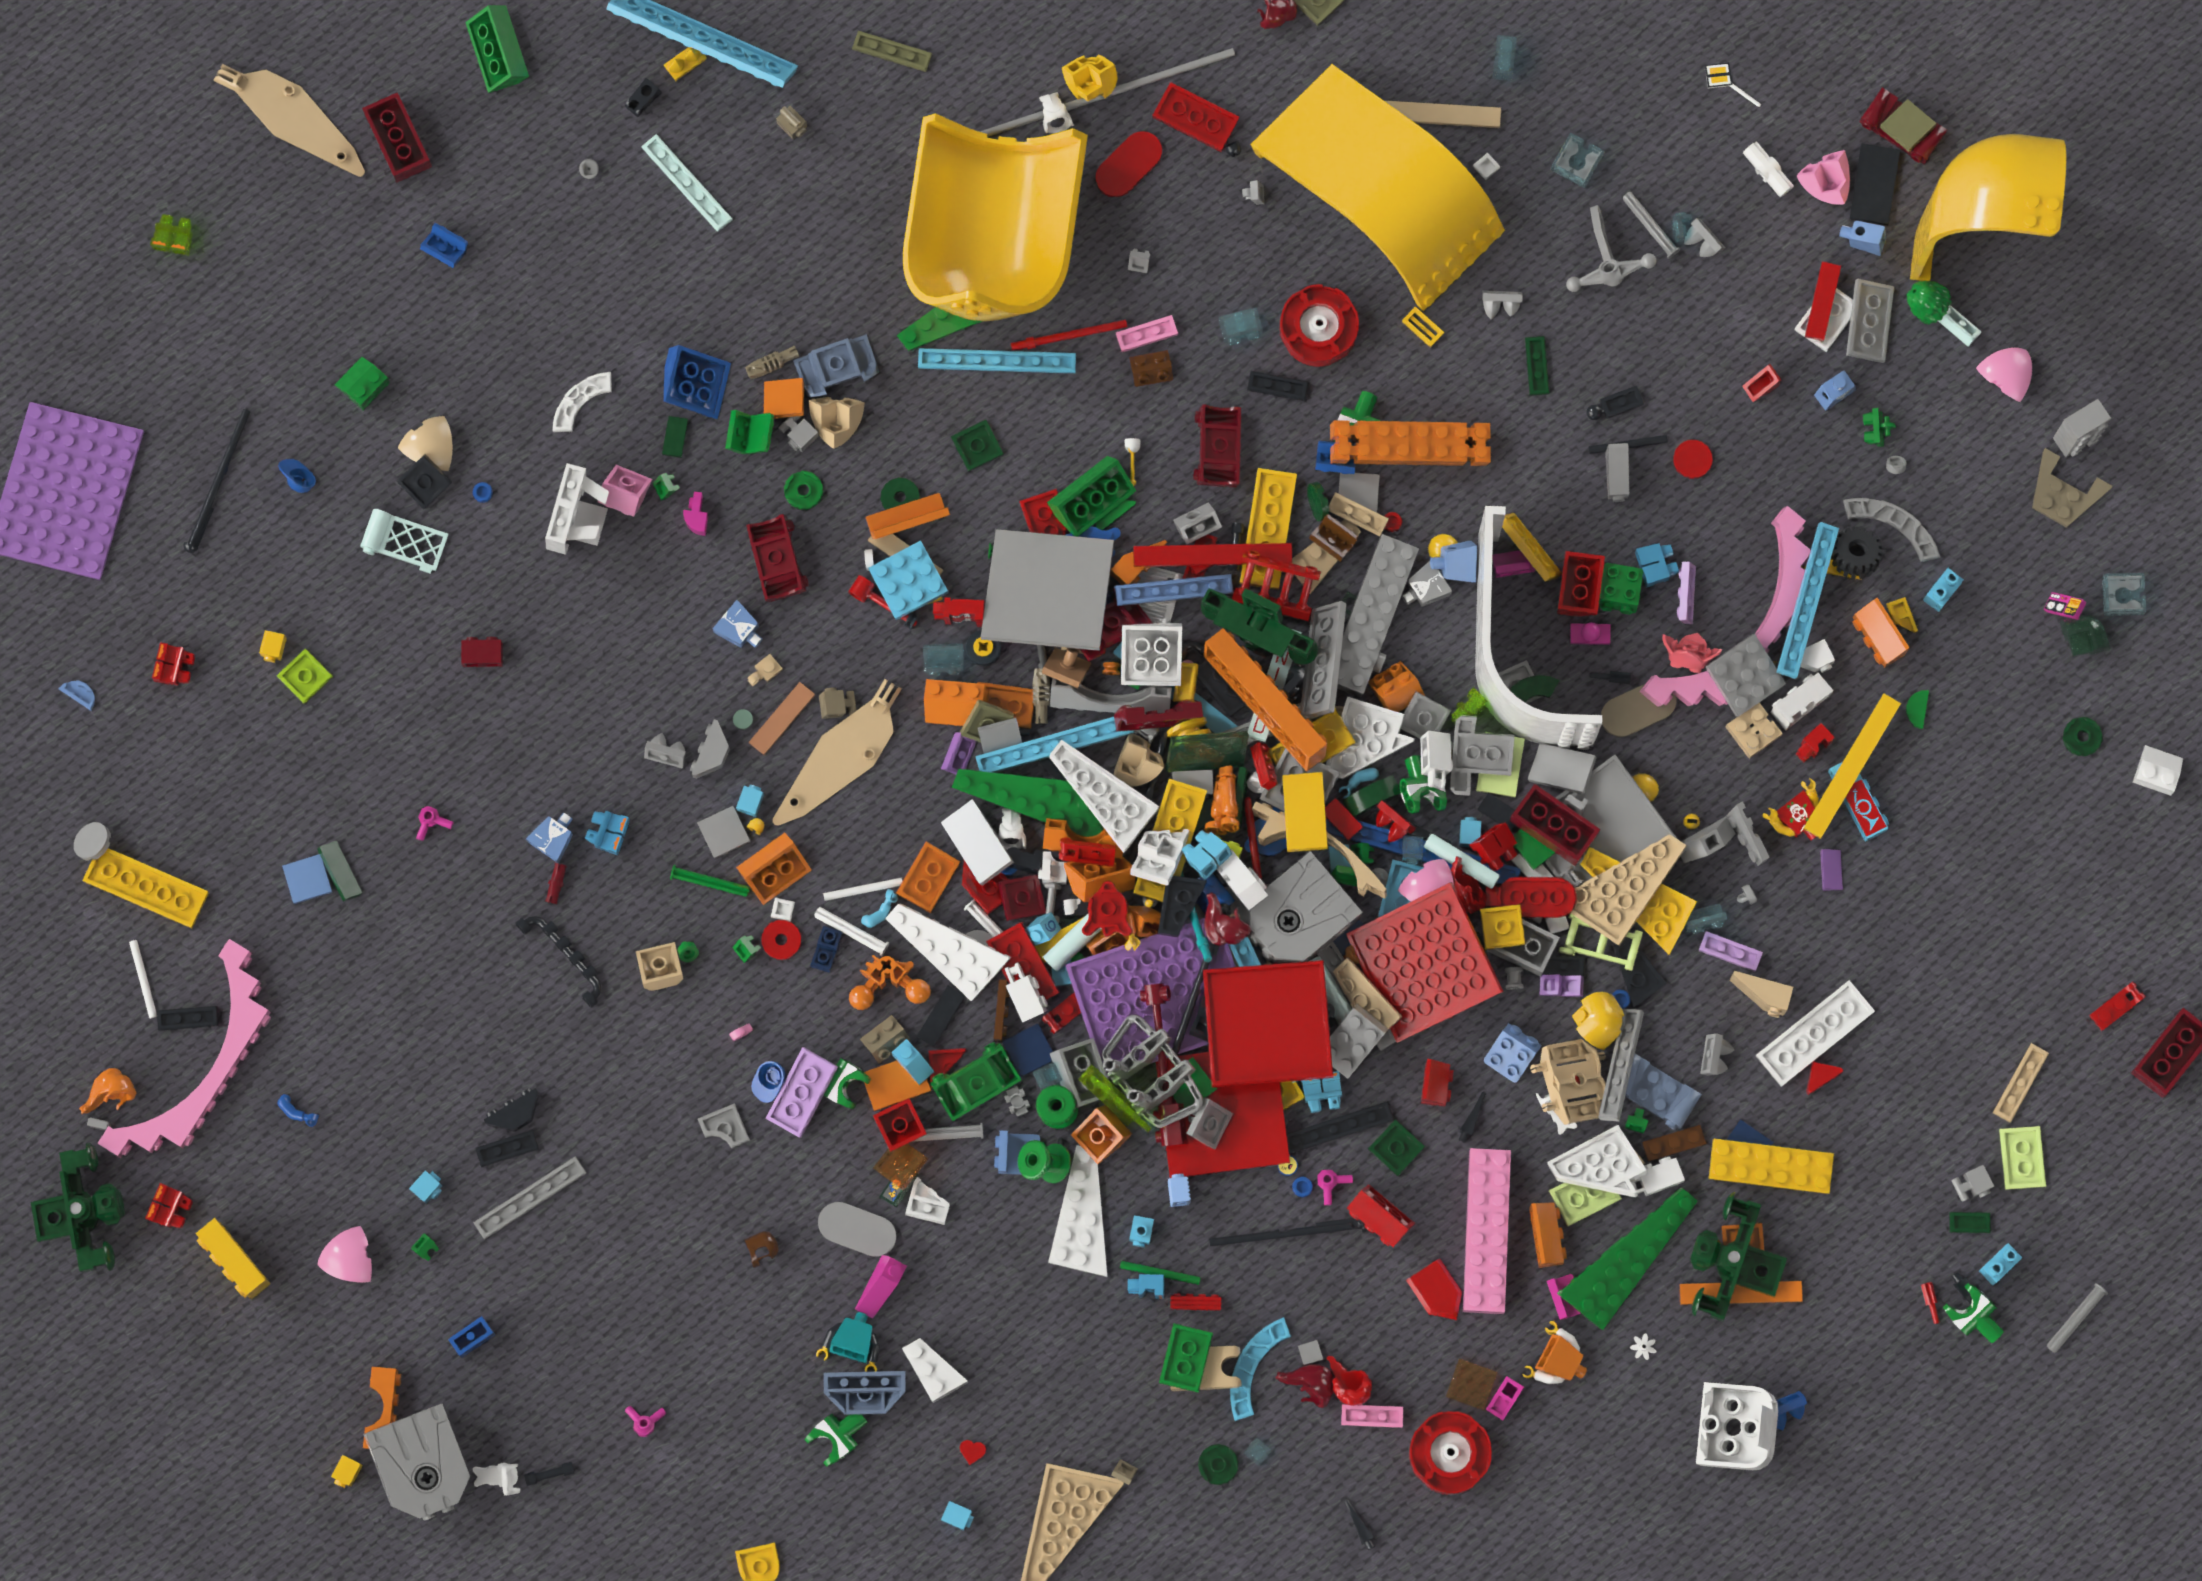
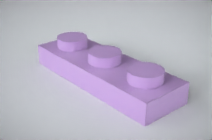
(1686, 592)
(1730, 951)

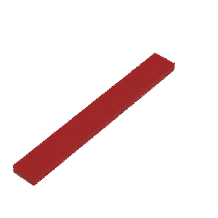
(1206, 554)

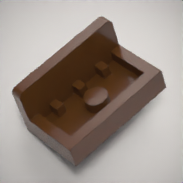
(1151, 368)
(1334, 537)

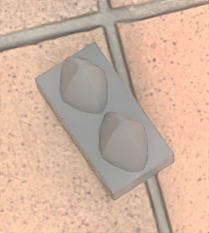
(1700, 231)
(1493, 299)
(659, 752)
(1714, 1047)

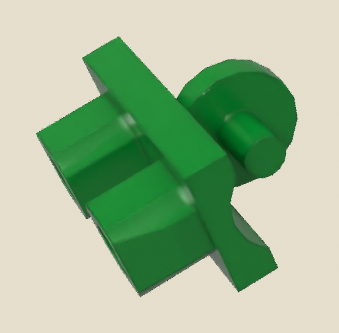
(1876, 419)

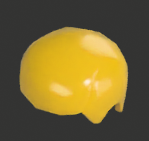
(1439, 541)
(1647, 785)

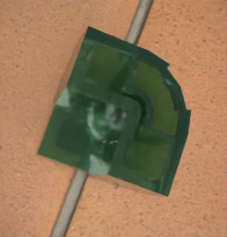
(2085, 635)

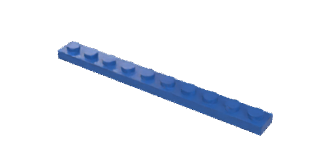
(1378, 838)

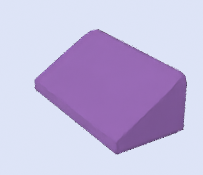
(958, 753)
(1831, 869)

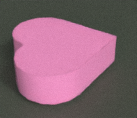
(741, 1032)

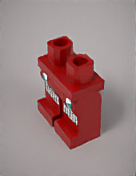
(959, 610)

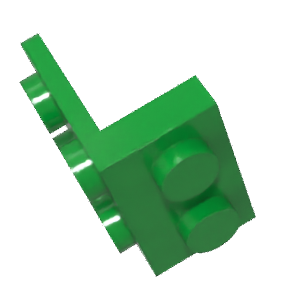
(749, 432)
(1620, 588)

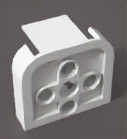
(575, 518)
(1750, 1450)

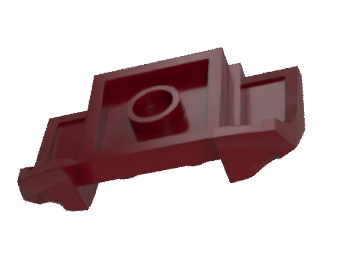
(1114, 618)

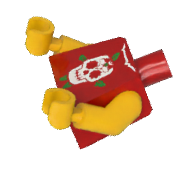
(1794, 814)

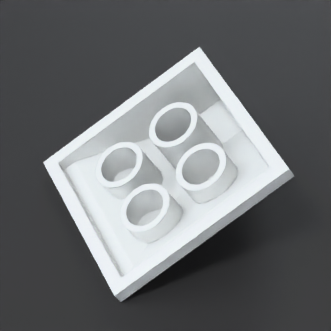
(1151, 654)

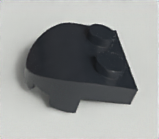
(1294, 682)

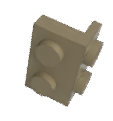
(884, 1039)

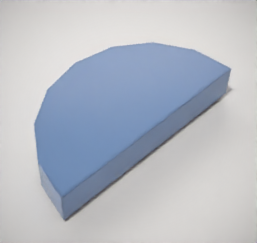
(79, 692)

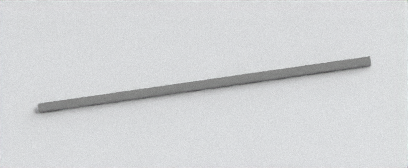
(1118, 89)

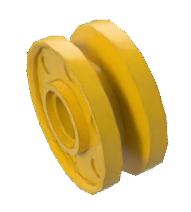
(1189, 727)

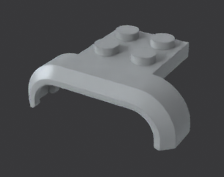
(1478, 754)

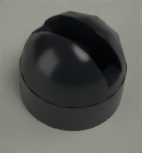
(1232, 148)

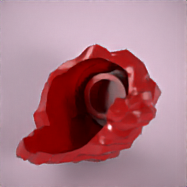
(1467, 888)
(1351, 1386)

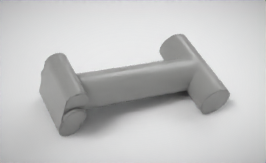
(1051, 897)

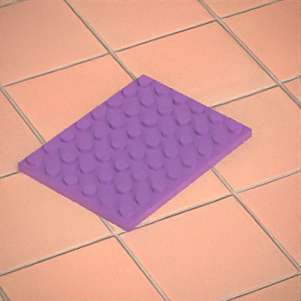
(66, 490)
(1111, 984)

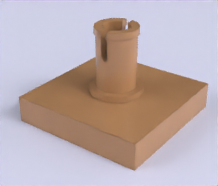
(1066, 667)

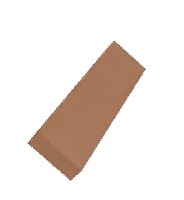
(781, 718)

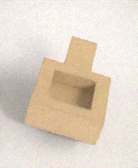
(765, 669)

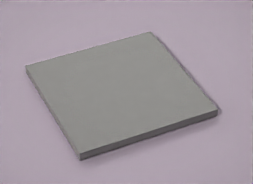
(1047, 589)
(1620, 811)

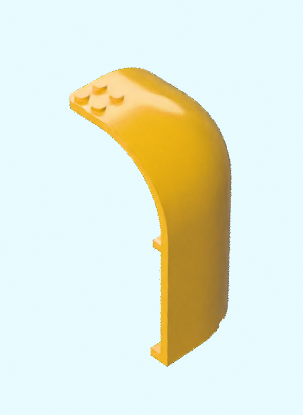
(1994, 186)
(991, 219)

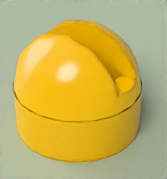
(756, 824)
(1691, 825)

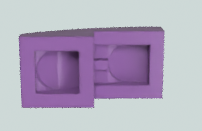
(1561, 985)

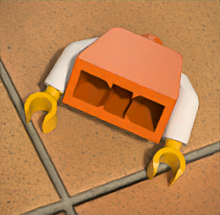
(1559, 1359)

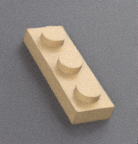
(1357, 514)

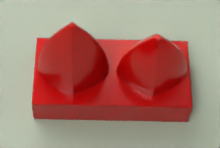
(1399, 827)

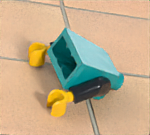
(852, 1340)

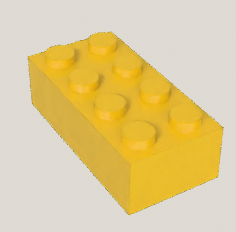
(231, 1256)

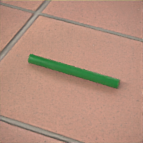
(1157, 1271)

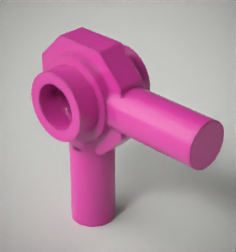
(428, 818)
(1328, 1180)
(644, 1424)

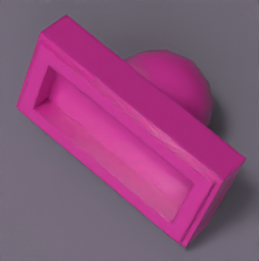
(1590, 633)

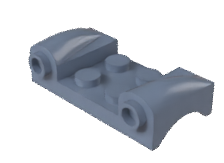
(1660, 1093)

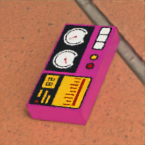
(2065, 605)

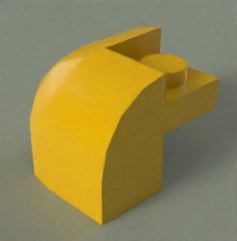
(1090, 77)
(1599, 1019)

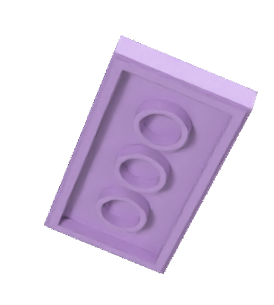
(801, 1092)

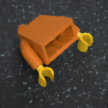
(1143, 922)

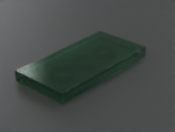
(1207, 751)

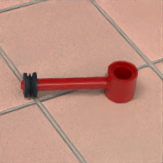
(863, 589)

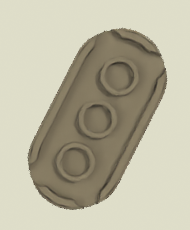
(1633, 712)

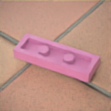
(1146, 333)
(1372, 1416)

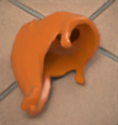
(109, 1085)

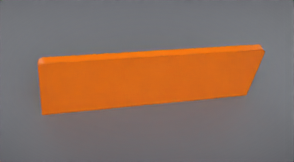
(906, 516)

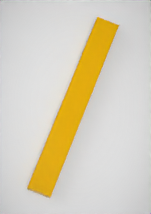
(1852, 766)

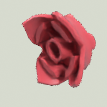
(1689, 652)

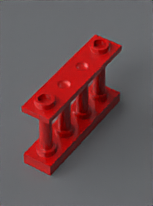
(1288, 608)

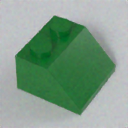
(363, 383)

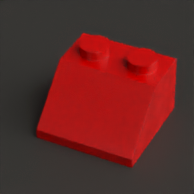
(1435, 1083)
(899, 1124)

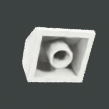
(2158, 770)

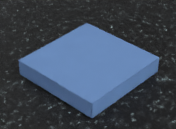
(307, 879)

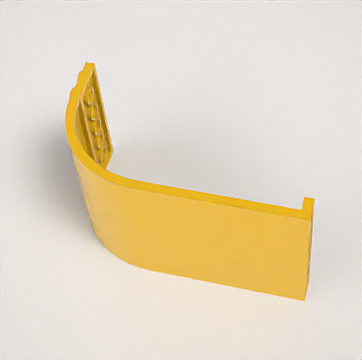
(1385, 180)

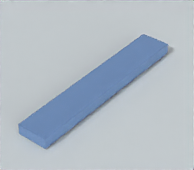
(1172, 589)

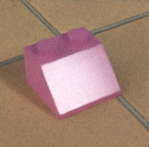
(625, 490)

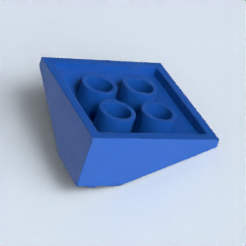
(695, 380)

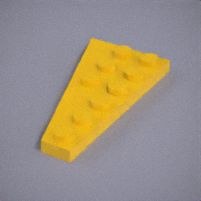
(1664, 914)

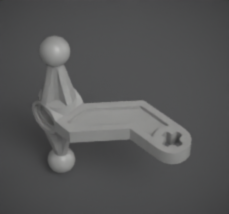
(1610, 271)

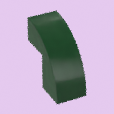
(1372, 795)

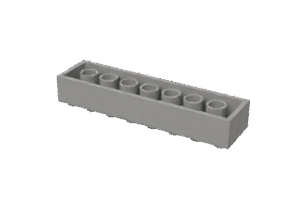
(1373, 612)

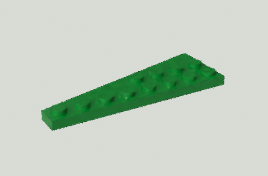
(1031, 796)

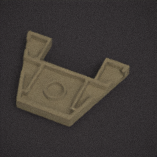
(2060, 500)

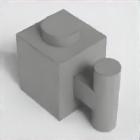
(801, 434)
(1976, 1181)

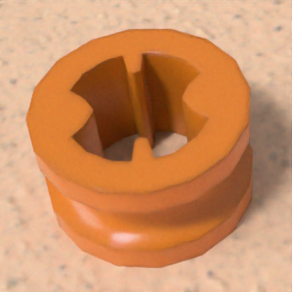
(1111, 668)

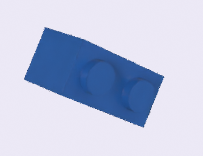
(471, 1337)

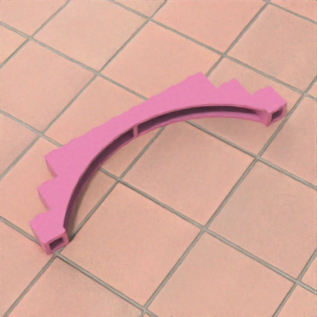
(1791, 556)
(243, 1029)

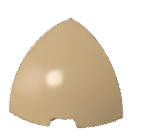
(836, 419)
(430, 439)
(1137, 762)

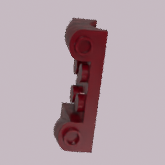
(1881, 108)
(1218, 446)
(776, 558)
(1134, 718)

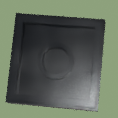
(424, 481)

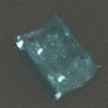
(943, 658)
(1704, 918)

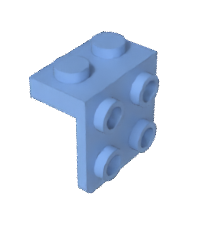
(1512, 1052)
(1009, 1148)

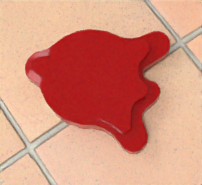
(1107, 911)

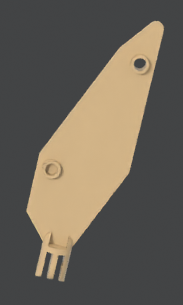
(291, 115)
(841, 756)

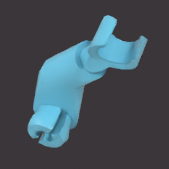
(1360, 776)
(879, 916)

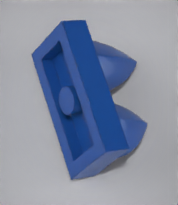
(1793, 1404)

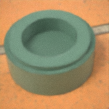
(742, 719)

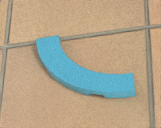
(1248, 1362)

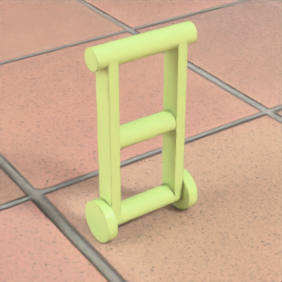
(1569, 949)

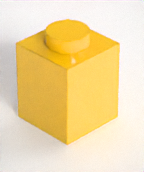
(272, 646)
(346, 1471)

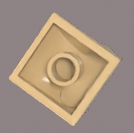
(659, 967)

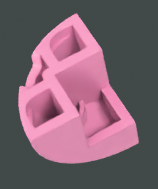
(1828, 178)
(2008, 370)
(1431, 877)
(347, 1256)

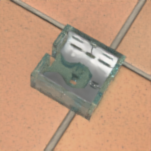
(1573, 150)
(2130, 585)

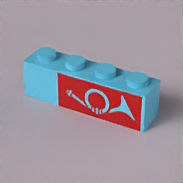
(1863, 807)

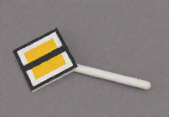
(1720, 76)

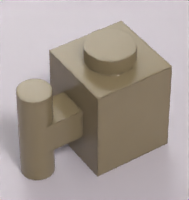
(791, 122)
(833, 703)

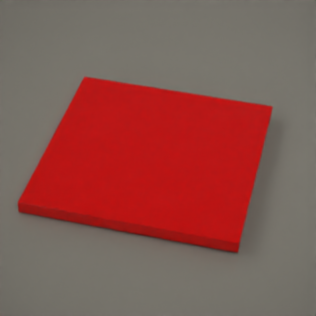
(1267, 1023)
(1252, 1137)

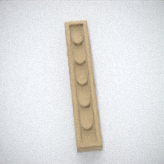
(1449, 114)

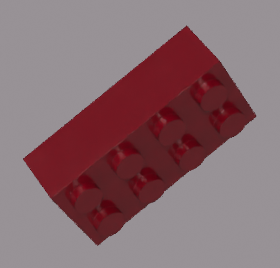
(397, 137)
(1554, 825)
(2170, 1053)

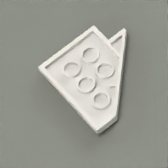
(1375, 735)
(1601, 1164)

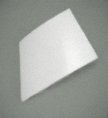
(1159, 855)

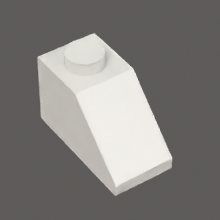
(1817, 657)

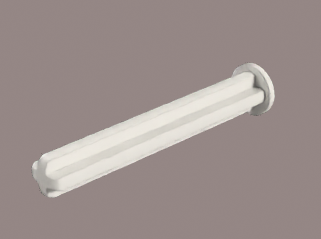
(983, 918)
(851, 930)

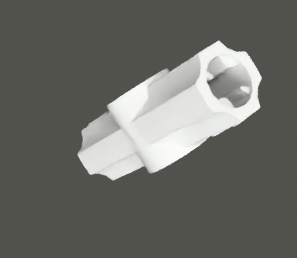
(1768, 169)

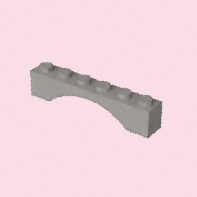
(1083, 698)

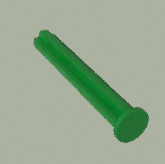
(709, 881)

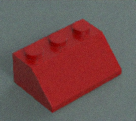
(1580, 584)
(1380, 1216)

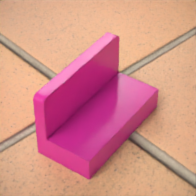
(1511, 564)
(1563, 1308)

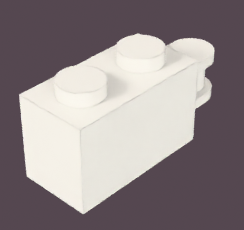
(1436, 757)
(1025, 994)
(1660, 1176)

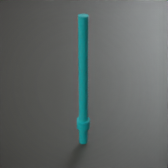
(1202, 942)

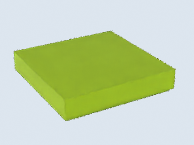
(304, 676)

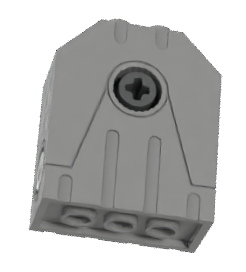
(1311, 903)
(416, 1447)

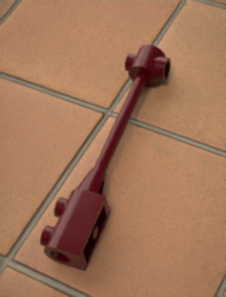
(1174, 1133)

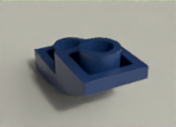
(826, 949)

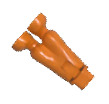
(1224, 804)

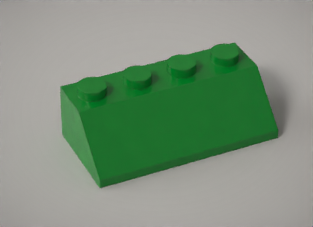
(497, 48)
(1092, 496)

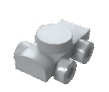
(1018, 1106)

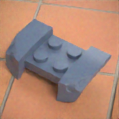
(836, 365)

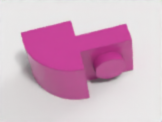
(695, 519)
(1504, 1398)

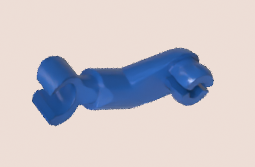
(292, 1113)

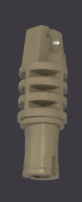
(770, 362)
(1041, 695)

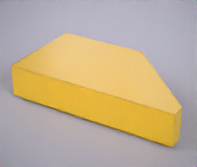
(1901, 614)

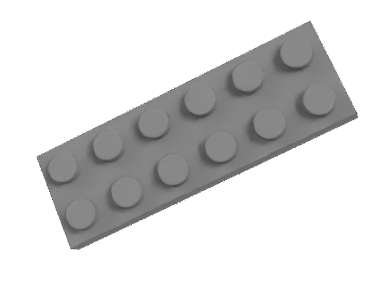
(1323, 672)

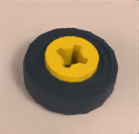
(987, 655)

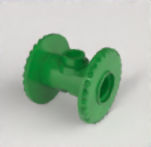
(1048, 1098)
(1044, 1161)

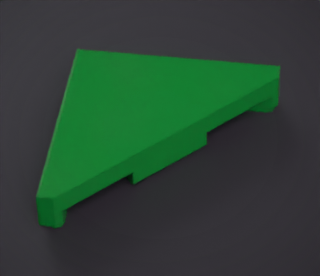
(1115, 514)

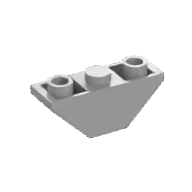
(712, 752)
(1708, 840)

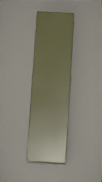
(892, 51)

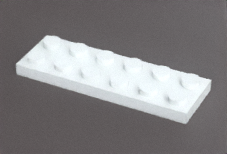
(1815, 1033)

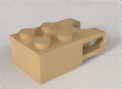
(1213, 1375)

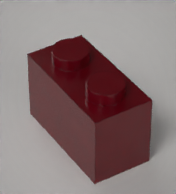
(482, 652)

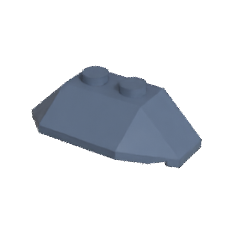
(864, 1391)

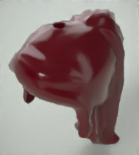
(1277, 13)
(1222, 928)
(1315, 1380)

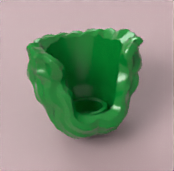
(1929, 301)

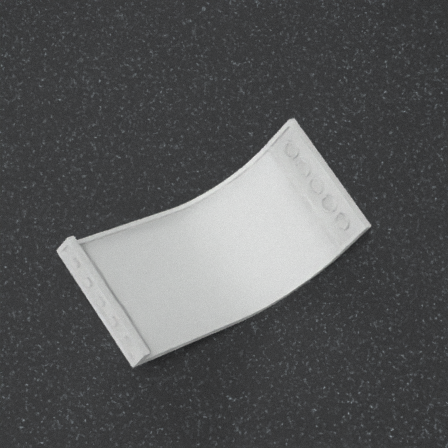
(1509, 710)

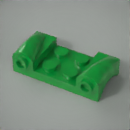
(975, 1081)

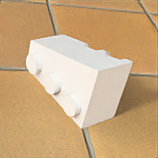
(1801, 700)
(1242, 881)
(933, 1371)

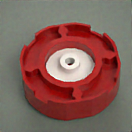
(1324, 343)
(1456, 1433)

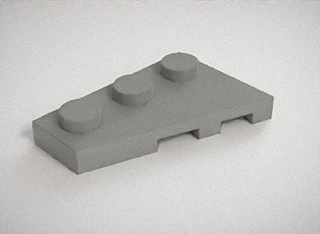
(1745, 834)

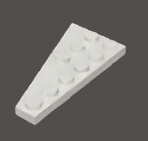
(1112, 801)
(954, 954)
(1079, 1230)

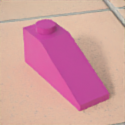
(880, 1286)

